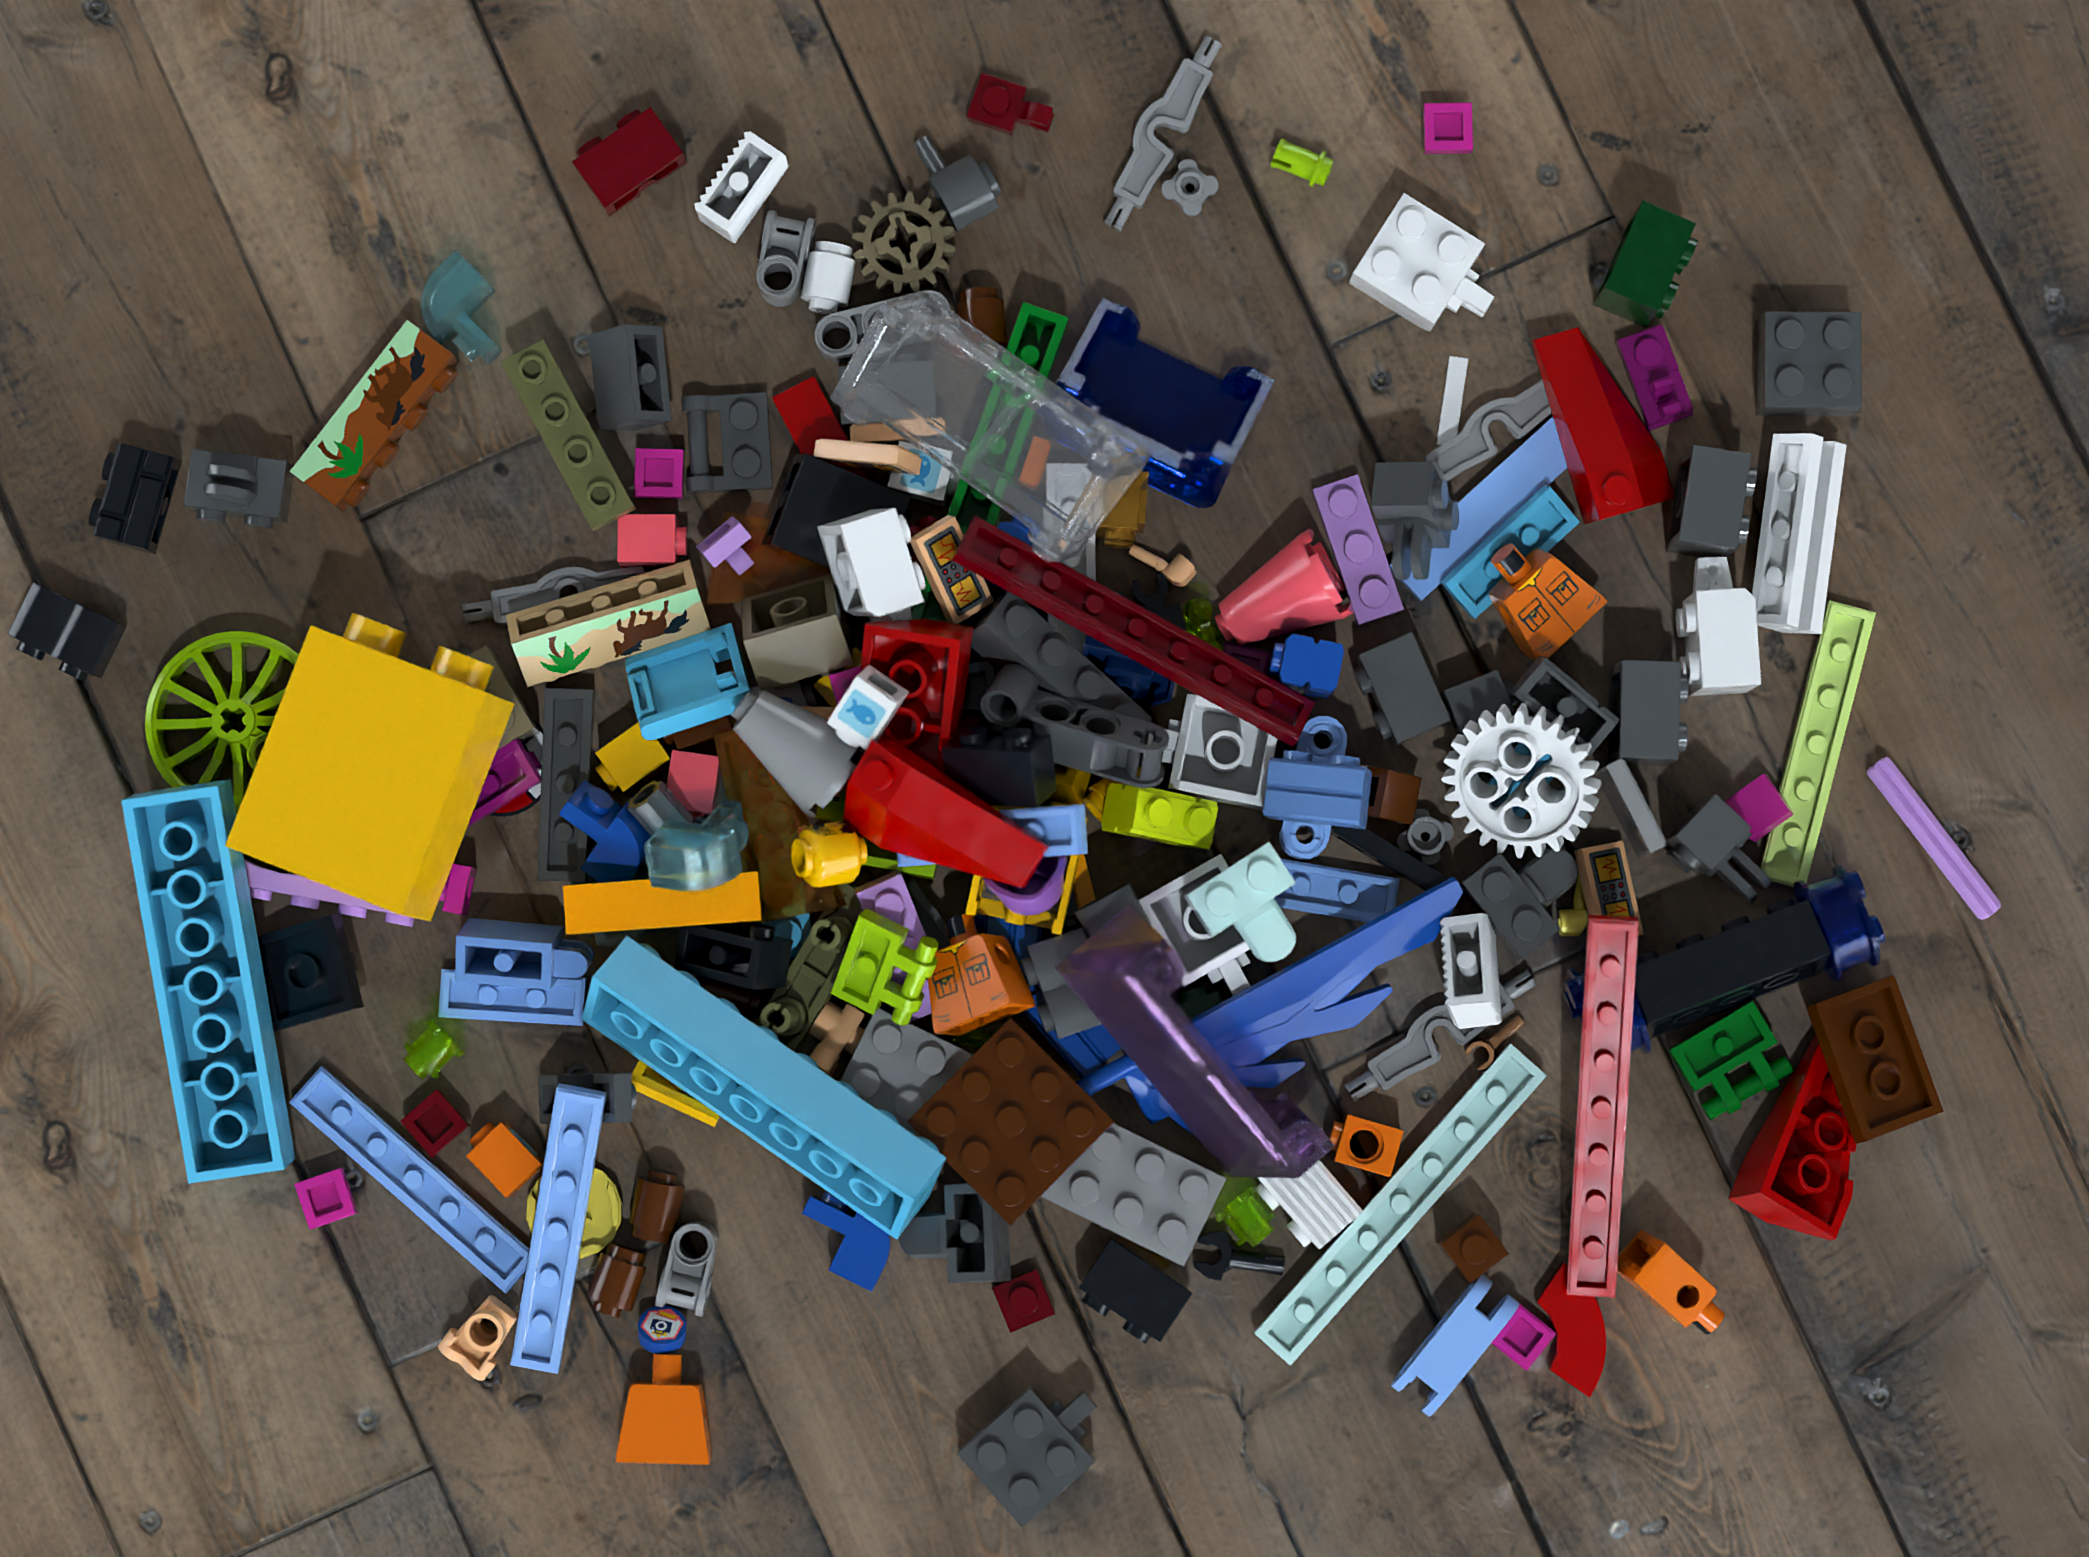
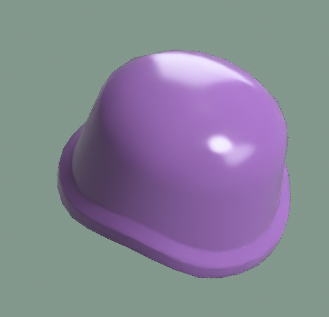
(1040, 892)

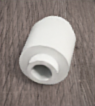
(828, 277)

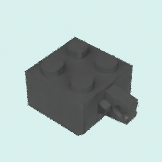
(1030, 1452)

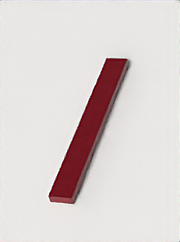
(1134, 631)

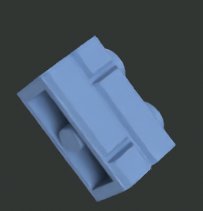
(1317, 791)

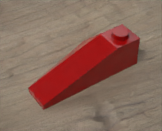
(1603, 440)
(928, 816)

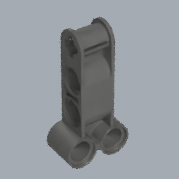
(1080, 733)

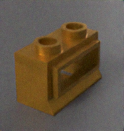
(1127, 516)

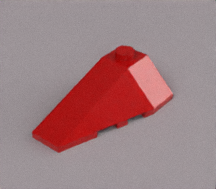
(932, 665)
(1801, 1156)

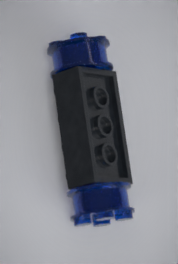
(1749, 959)

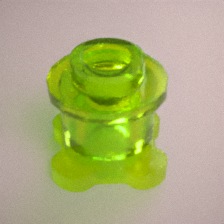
(431, 1050)
(1247, 1218)

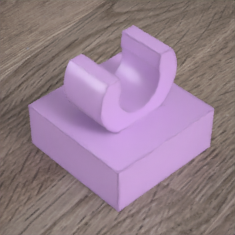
(726, 545)

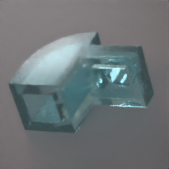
(450, 300)
(698, 855)

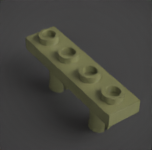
(568, 435)
(812, 974)

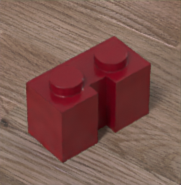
(628, 160)

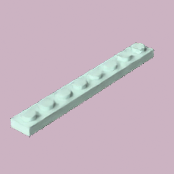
(1399, 1204)

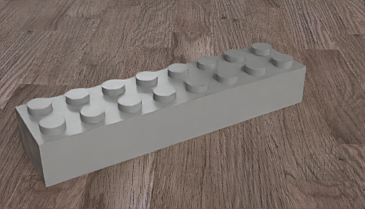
(1115, 1183)

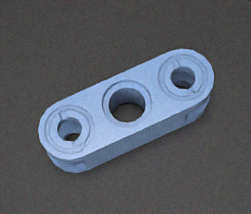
(1320, 833)
(1455, 1344)

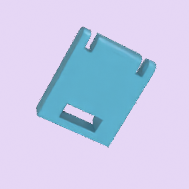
(680, 684)

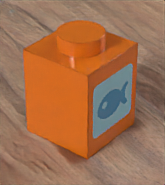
(504, 1157)

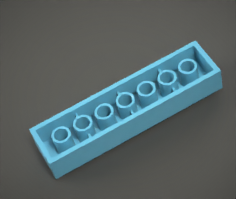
(208, 982)
(762, 1086)

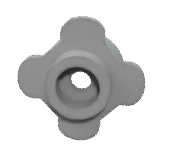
(1189, 201)
(1429, 849)

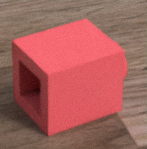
(650, 540)
(695, 781)

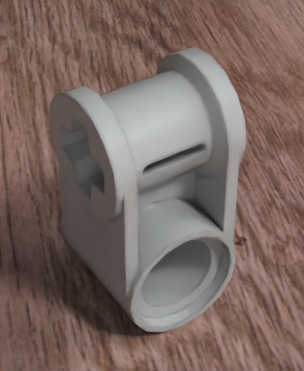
(784, 249)
(688, 1271)

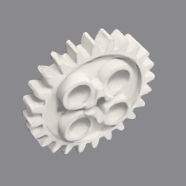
(1490, 750)

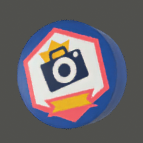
(662, 1330)

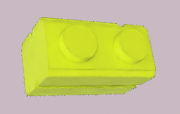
(1159, 816)

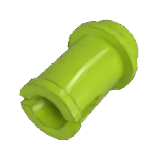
(1302, 162)

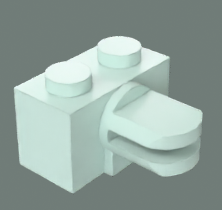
(1246, 899)

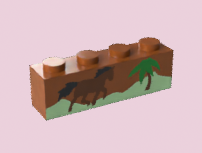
(376, 416)

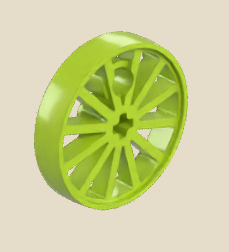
(242, 745)

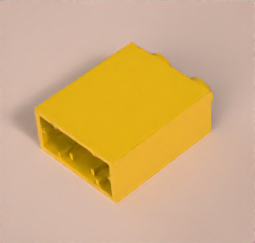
(372, 767)

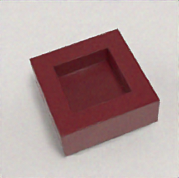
(435, 1123)
(1023, 1300)

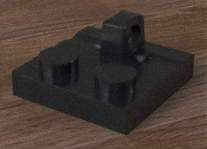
(309, 972)

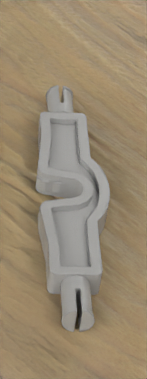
(1172, 111)
(1476, 445)
(545, 590)
(1418, 1048)

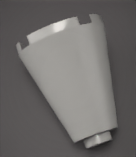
(795, 748)

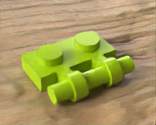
(870, 963)

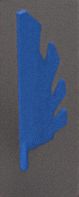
(1297, 1002)

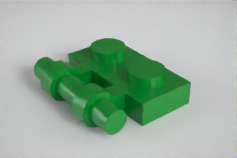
(1721, 1048)

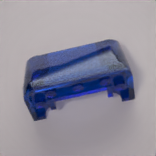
(1166, 405)

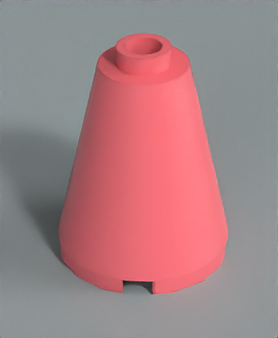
(1285, 595)

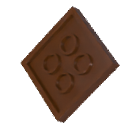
(1011, 1121)

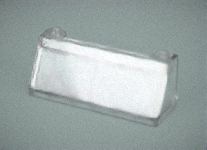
(990, 421)

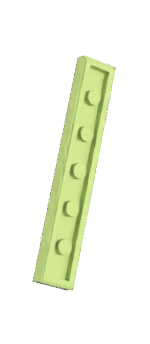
(1817, 741)

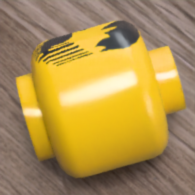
(828, 854)

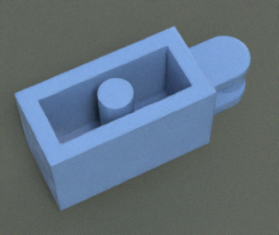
(518, 954)

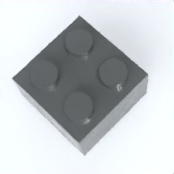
(1808, 364)
(1711, 502)
(1648, 704)

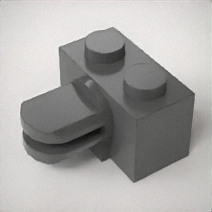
(238, 487)
(1412, 514)
(1711, 838)
(1519, 897)
(966, 1234)

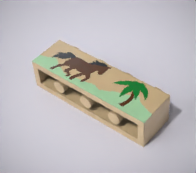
(607, 623)

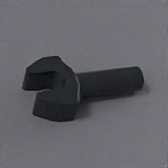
(1236, 1258)

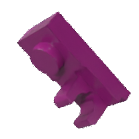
(1655, 377)
(509, 777)

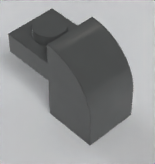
(620, 1091)

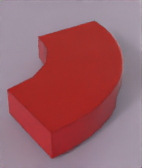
(1579, 1336)

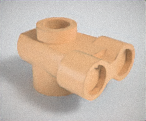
(838, 1032)
(474, 1343)

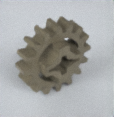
(925, 238)

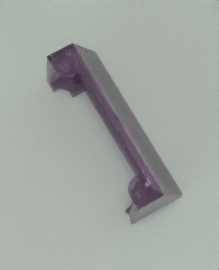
(1126, 983)

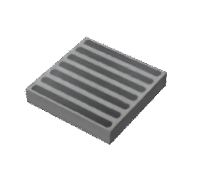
(1631, 808)

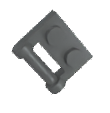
(744, 442)

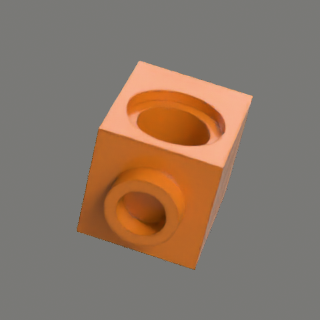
(1385, 1152)

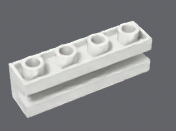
(1797, 532)

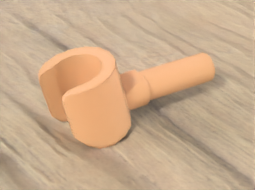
(1177, 572)

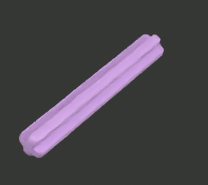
(1934, 838)

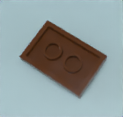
(1874, 1059)

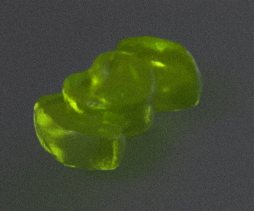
(1198, 620)

